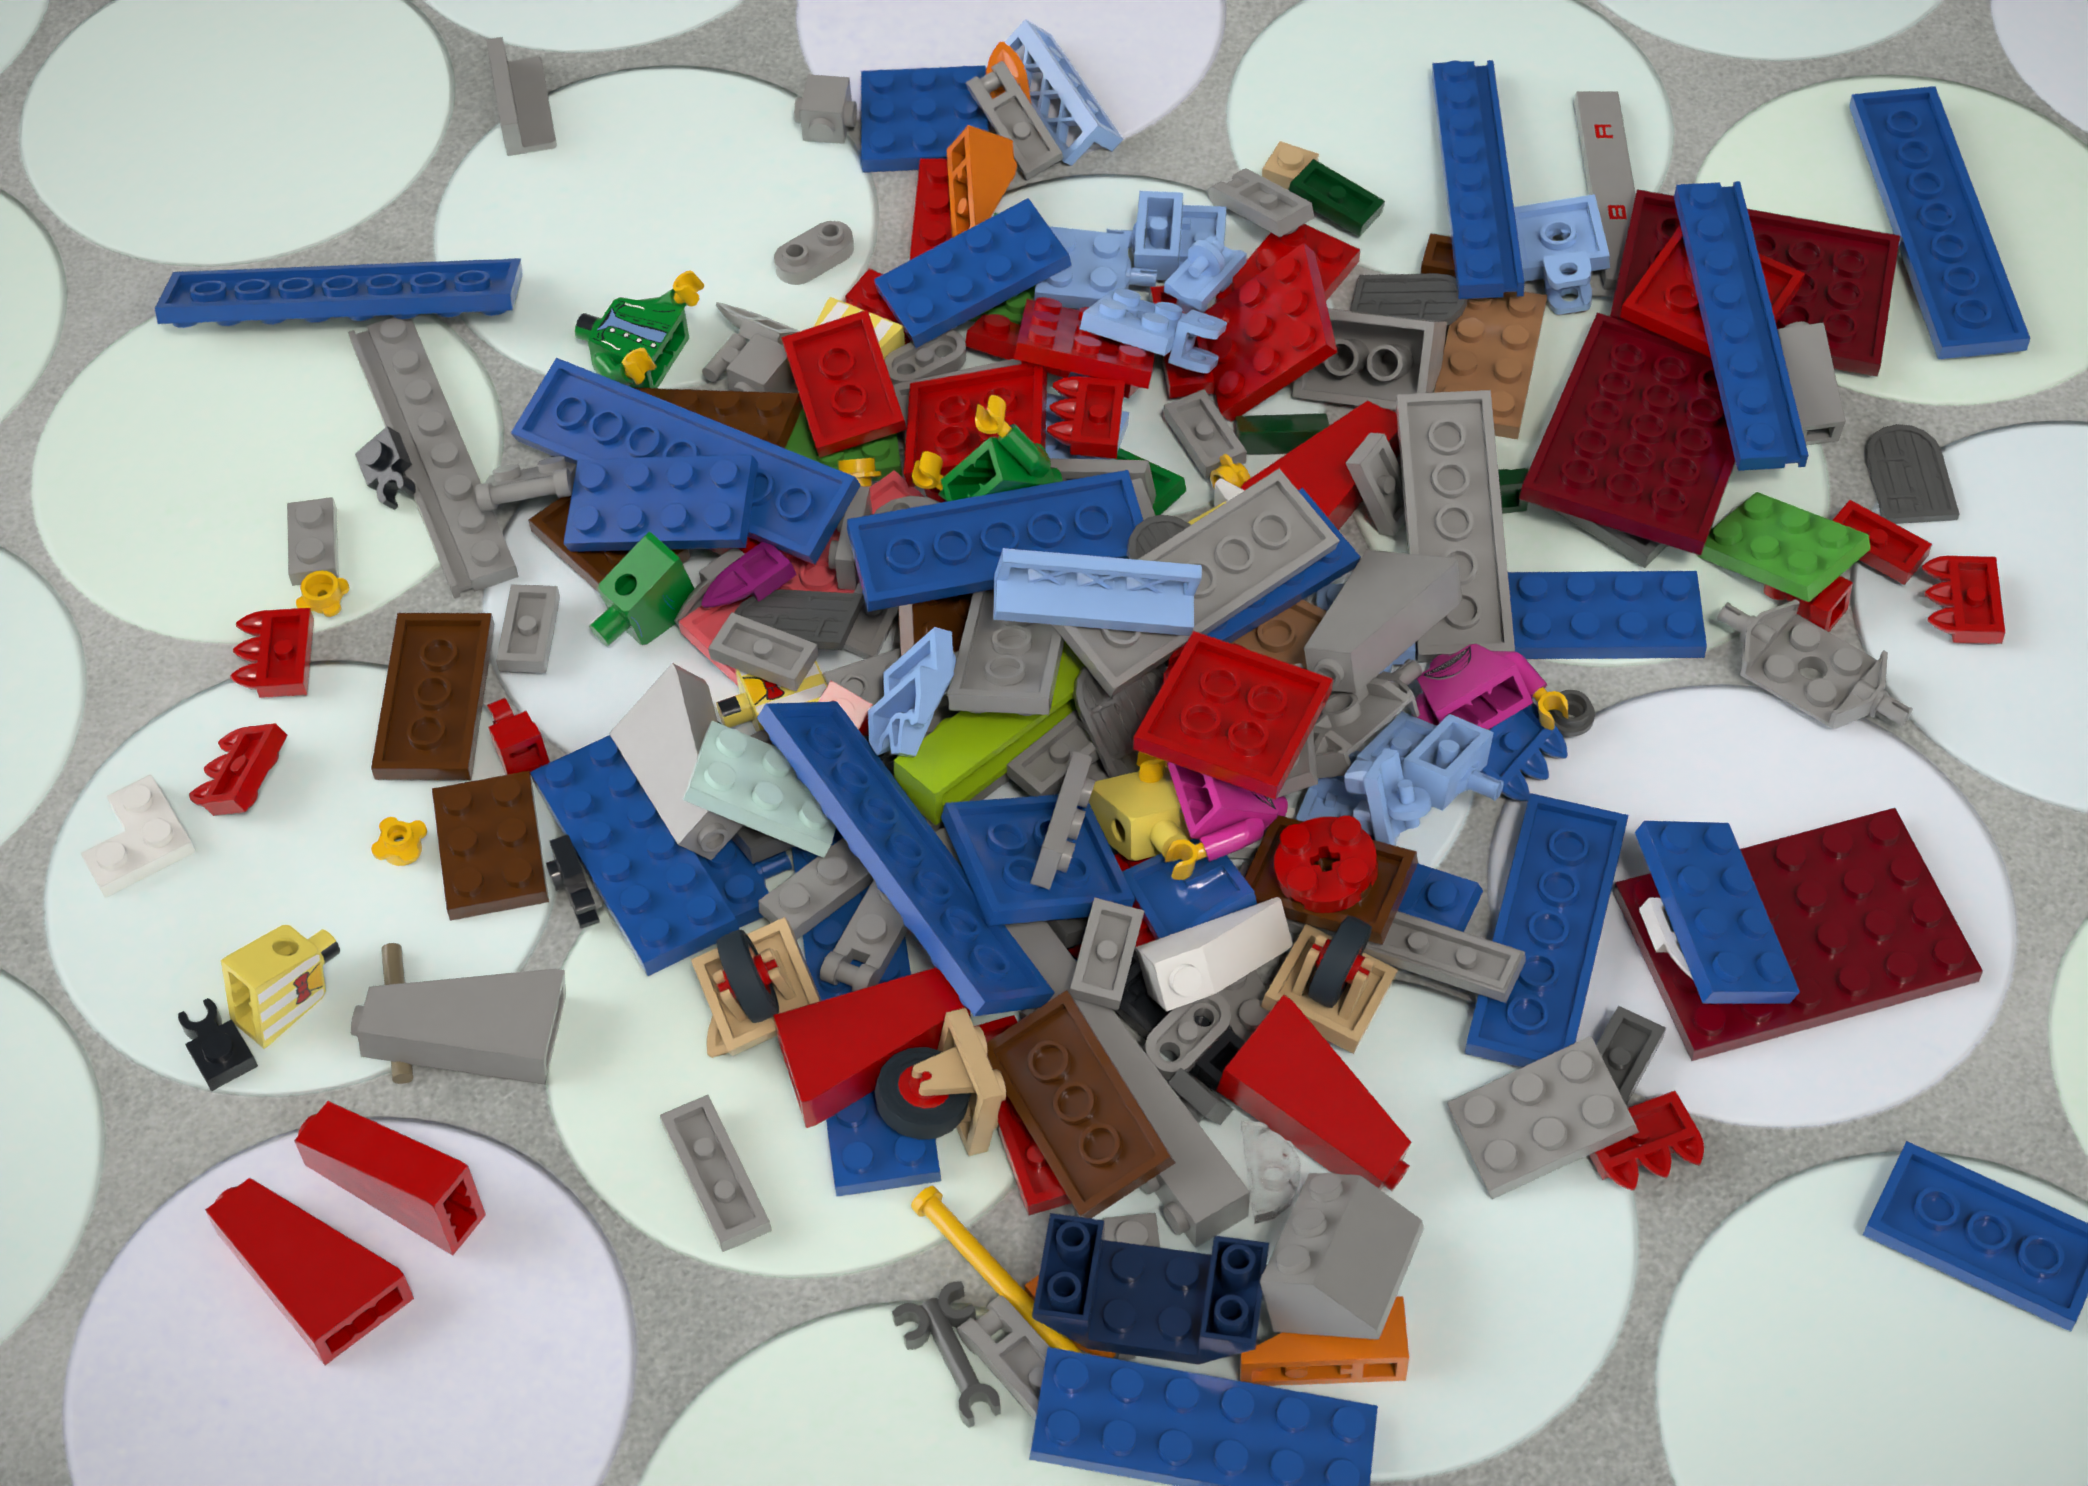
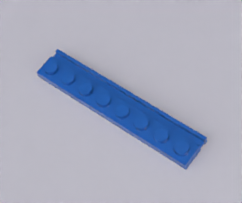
(1477, 180)
(1740, 327)

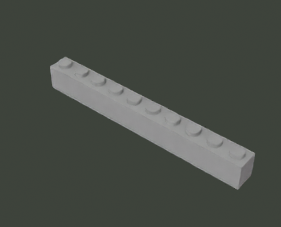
(1201, 1189)

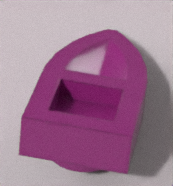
(753, 574)

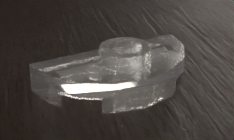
(1271, 1170)

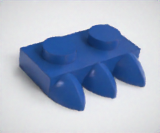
(1517, 750)

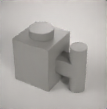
(751, 366)

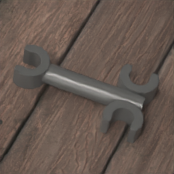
(939, 1318)

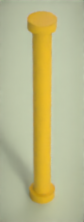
(929, 1204)

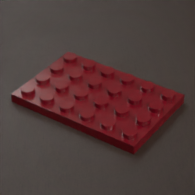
(1843, 283)
(1636, 439)
(1851, 920)

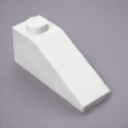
(1213, 954)

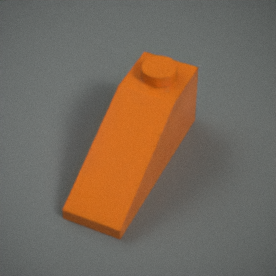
(978, 176)
(1331, 1359)

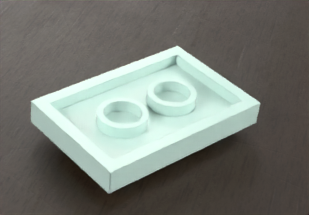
(757, 789)

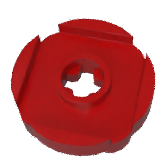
(1322, 838)

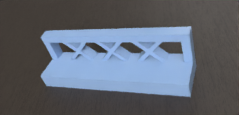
(1067, 86)
(1095, 592)

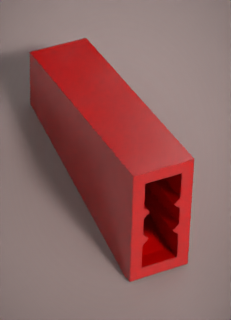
(1321, 460)
(844, 1041)
(1312, 1098)
(393, 1174)
(309, 1270)

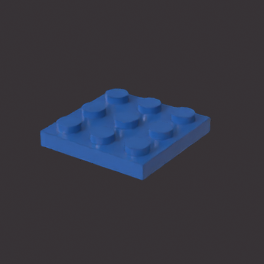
(915, 114)
(1000, 849)

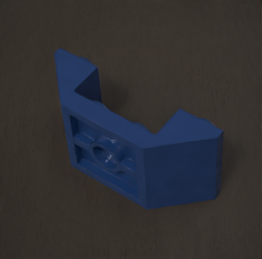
(1149, 1296)

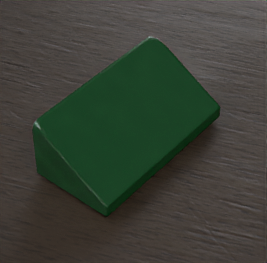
(1277, 432)

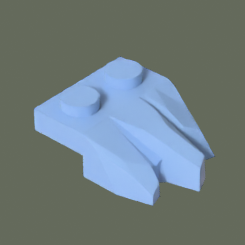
(912, 694)

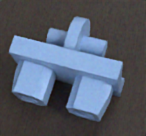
(1204, 274)
(1391, 800)

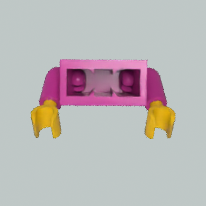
(1484, 688)
(1214, 811)

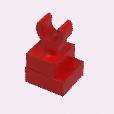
(1825, 608)
(516, 739)

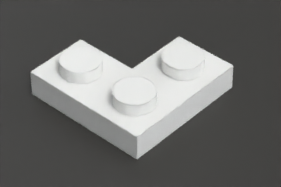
(148, 844)

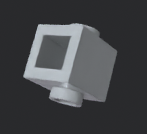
(826, 109)

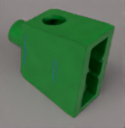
(642, 593)

